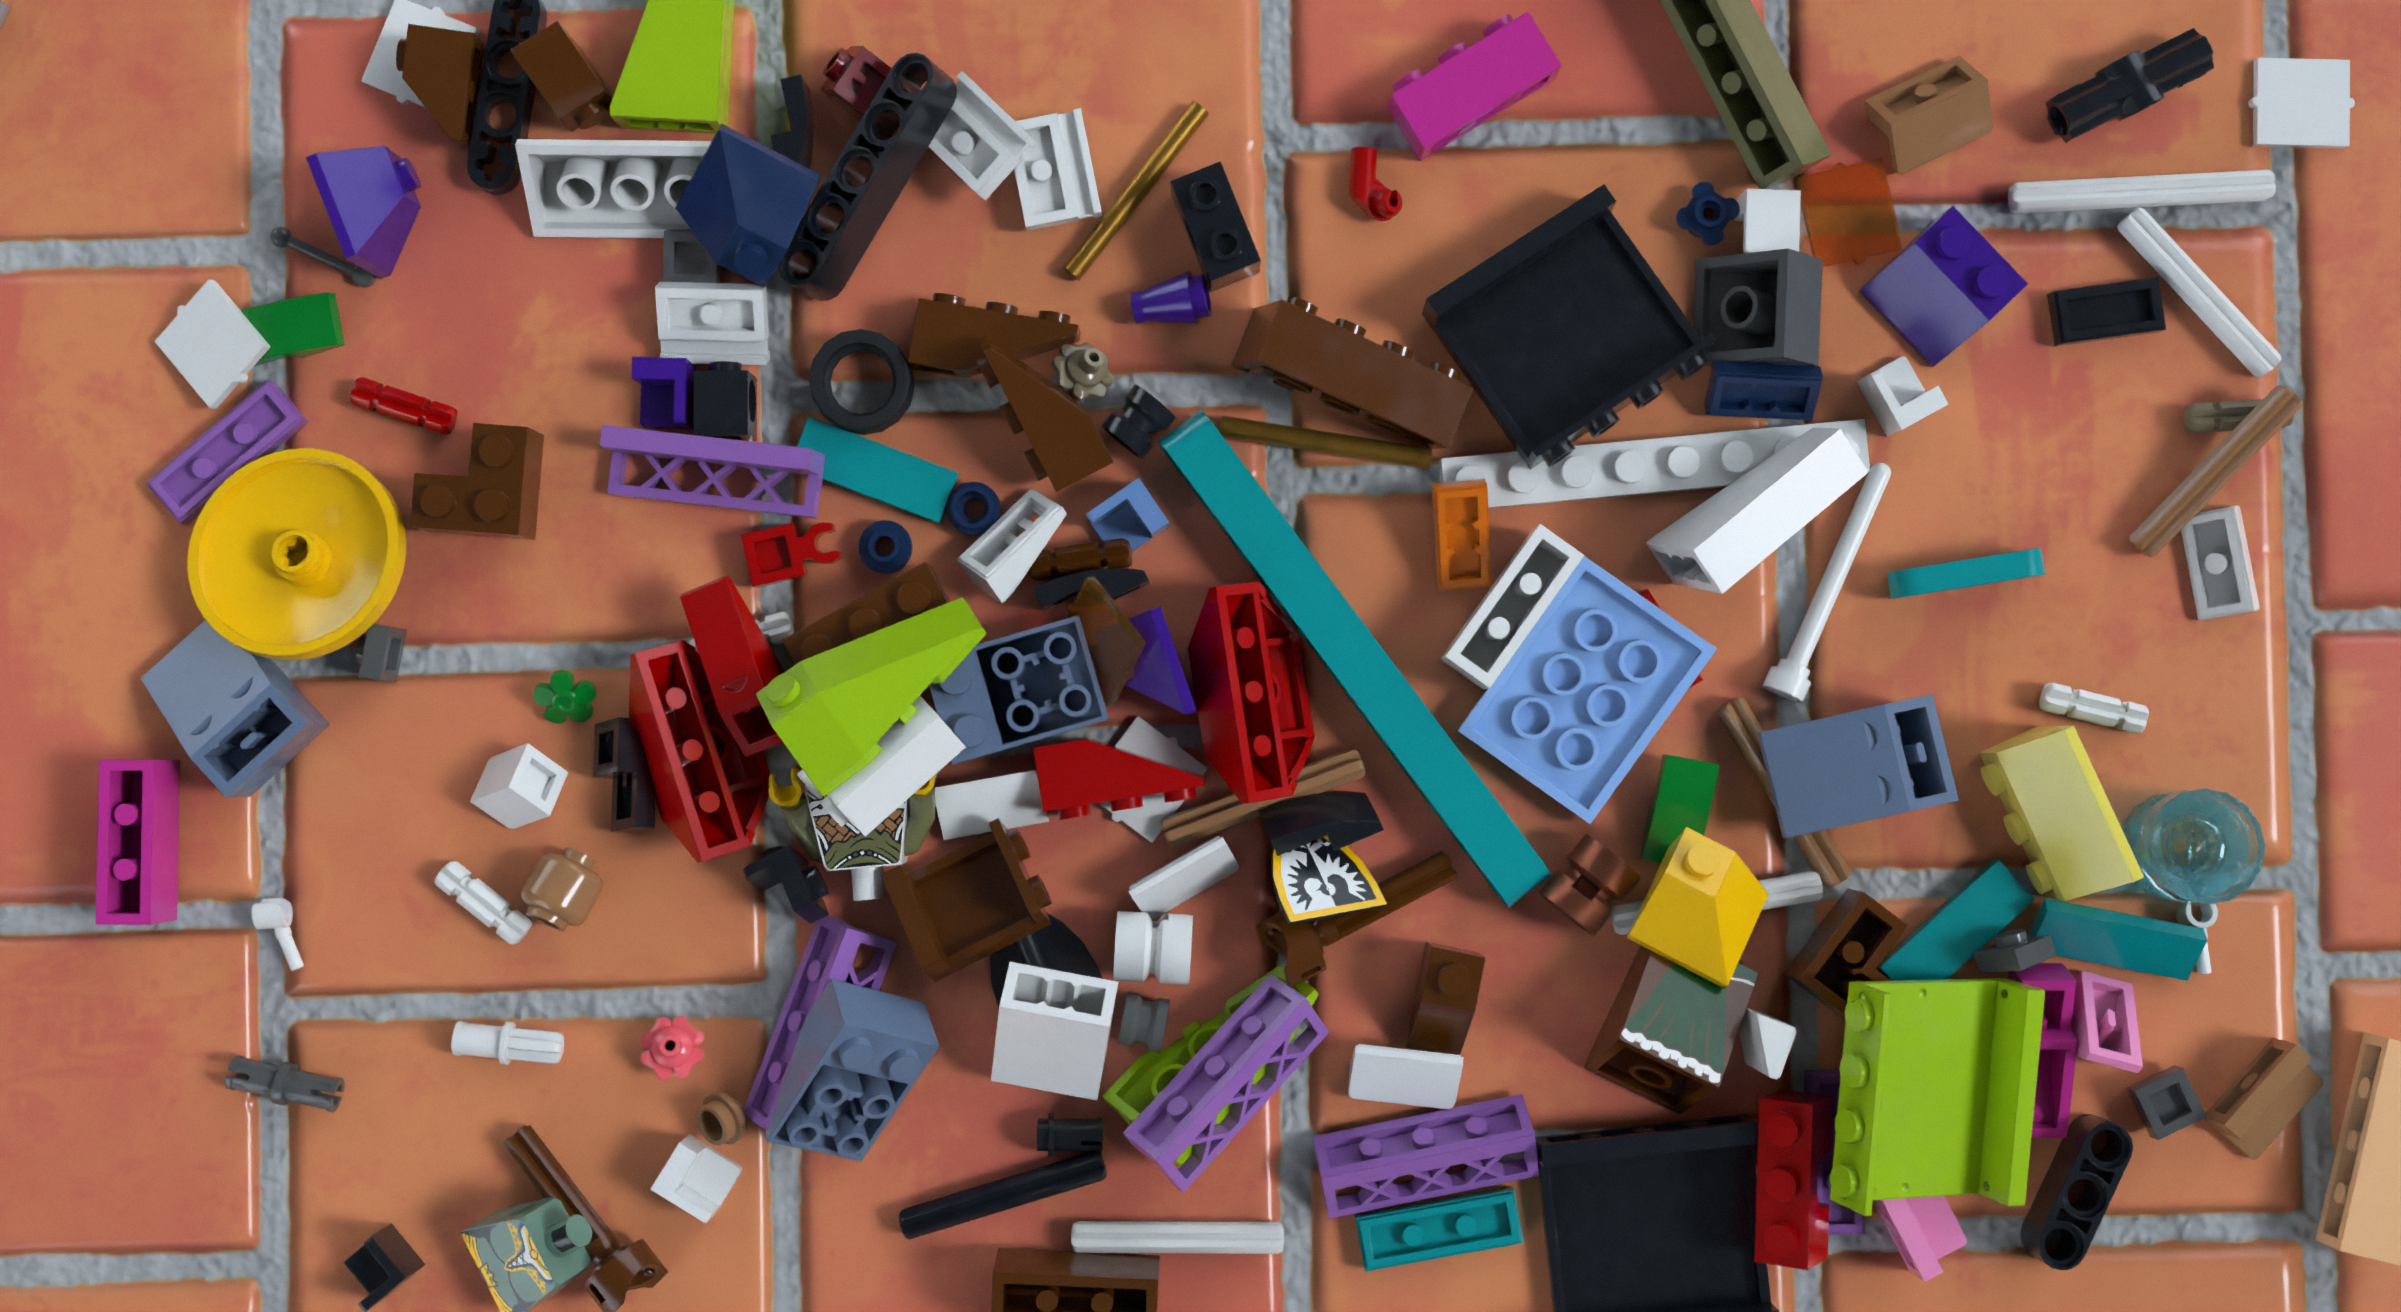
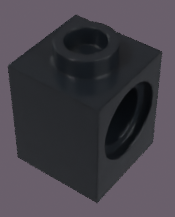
(725, 402)

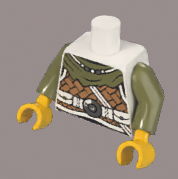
(846, 846)

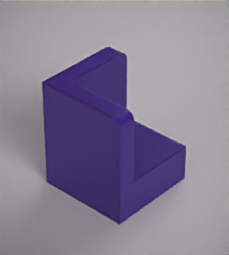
(665, 392)

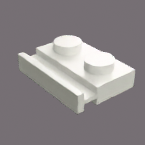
(979, 139)
(1057, 173)
(713, 322)

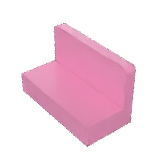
(1922, 1231)

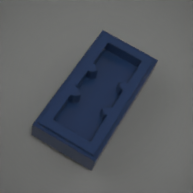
(1763, 390)

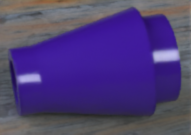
(1173, 301)

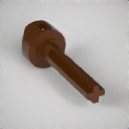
(1303, 942)
(618, 1266)

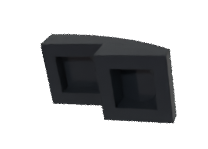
(799, 141)
(1115, 581)
(623, 759)
(1339, 815)

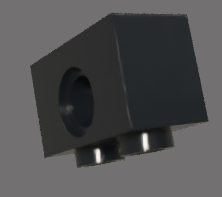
(1215, 226)

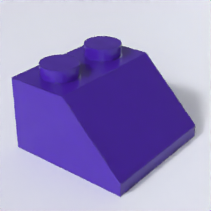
(1943, 286)

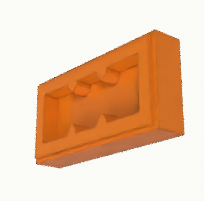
(1461, 534)

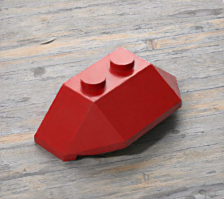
(1251, 692)
(697, 770)

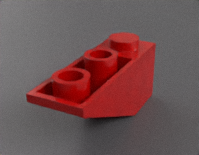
(734, 660)
(1096, 772)

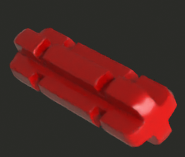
(403, 405)

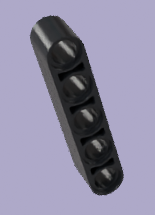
(868, 151)

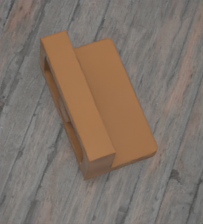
(1932, 113)
(2265, 1097)

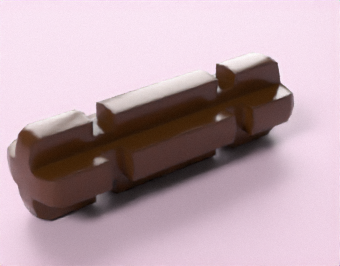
(1081, 558)

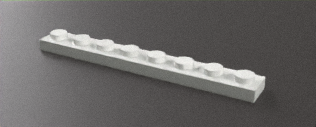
(1634, 465)

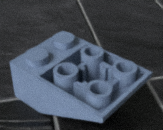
(1021, 690)
(231, 710)
(1858, 766)
(851, 1070)

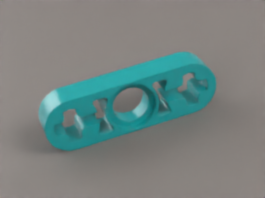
(1966, 573)

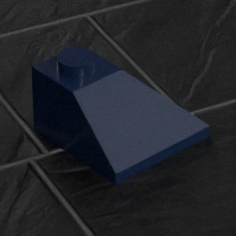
(746, 203)

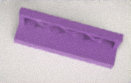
(713, 451)
(825, 958)
(1223, 1076)
(1426, 1148)

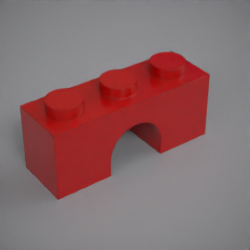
(1791, 1143)

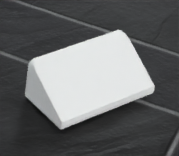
(2219, 563)
(971, 805)
(1184, 877)
(1765, 1042)
(1404, 1076)

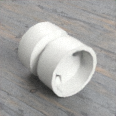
(1153, 947)

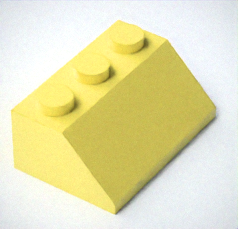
(2059, 813)

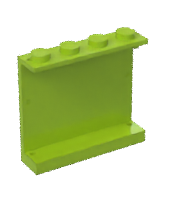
(1936, 1090)

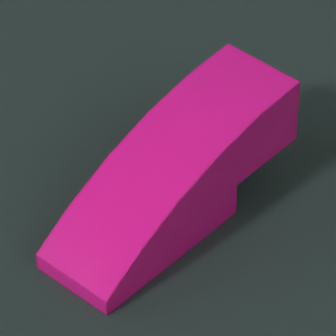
(2057, 1048)

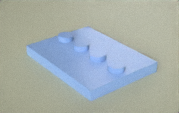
(1587, 690)

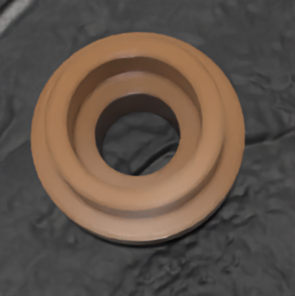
(721, 1119)

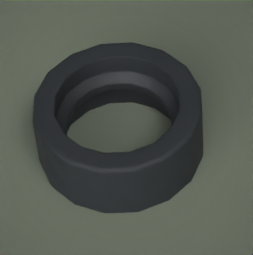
(829, 357)

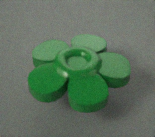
(565, 698)

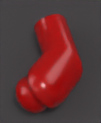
(1367, 190)

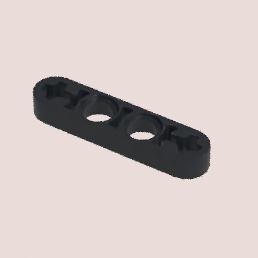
(497, 90)

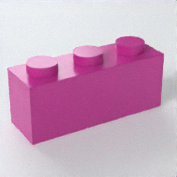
(1472, 84)
(137, 841)

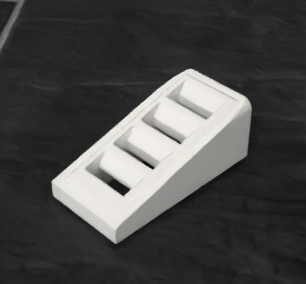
(1000, 557)

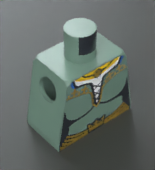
(529, 1252)

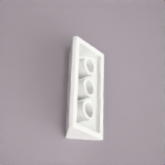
(606, 186)

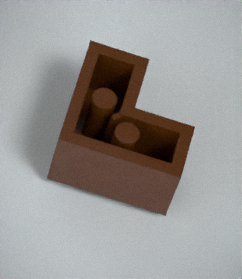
(496, 497)
(1845, 949)

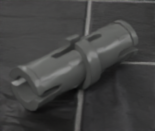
(284, 1083)

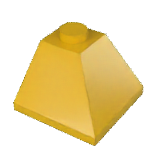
(1700, 908)

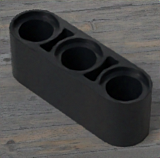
(2079, 1219)

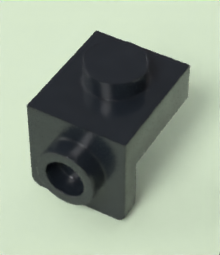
(801, 882)

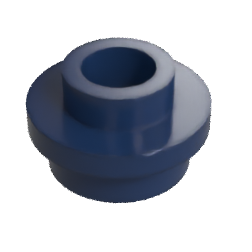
(966, 493)
(902, 547)

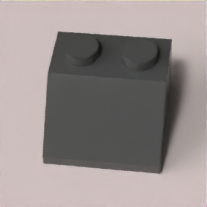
(1760, 307)

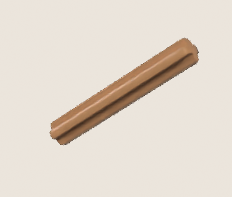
(2216, 470)
(1229, 811)
(1816, 845)

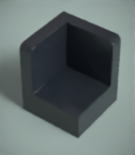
(383, 1265)

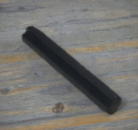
(1002, 1194)

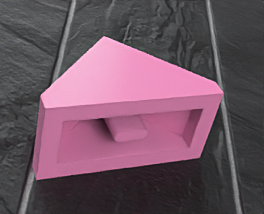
(2106, 1022)

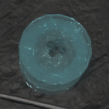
(2222, 839)

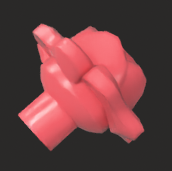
(672, 1047)

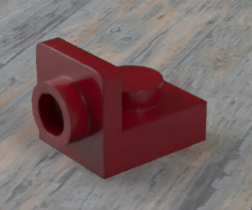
(855, 77)

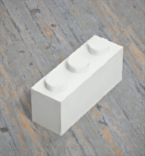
(1512, 607)

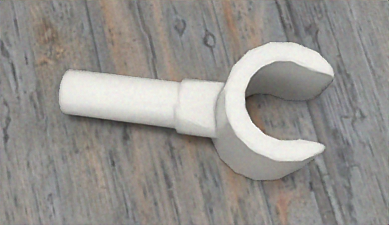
(278, 914)
(2209, 917)

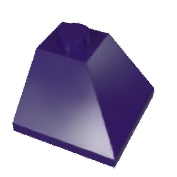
(368, 203)
(1158, 666)

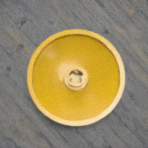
(296, 554)

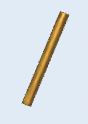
(1136, 190)
(1326, 442)

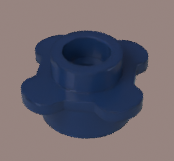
(1692, 217)

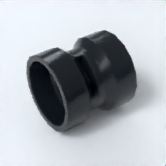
(1141, 417)

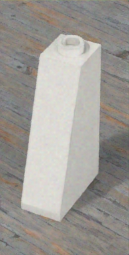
(1758, 511)

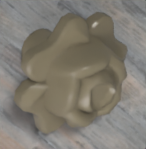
(1082, 371)

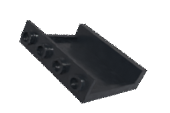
(1565, 330)
(1653, 1218)

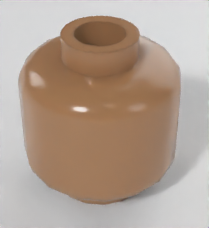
(561, 889)

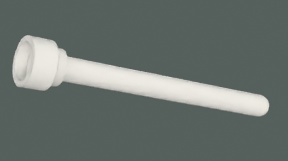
(1791, 675)

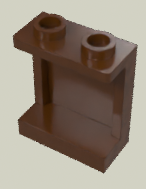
(969, 902)

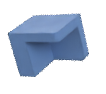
(1129, 516)

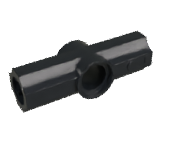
(2130, 85)

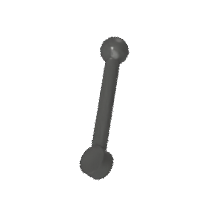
(282, 237)

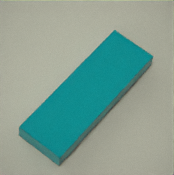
(880, 471)
(1958, 927)
(2120, 939)
(1439, 1228)

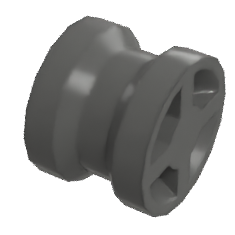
(1144, 1021)

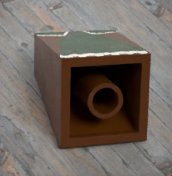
(1670, 1031)

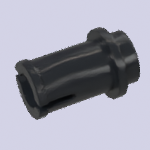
(1069, 1134)

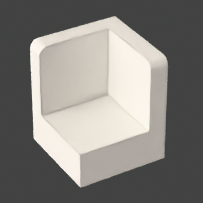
(1770, 219)
(1899, 396)
(519, 786)
(697, 1178)

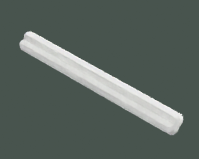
(2141, 191)

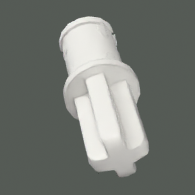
(507, 1043)

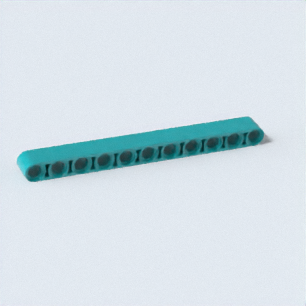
(1354, 658)

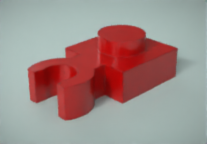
(780, 553)

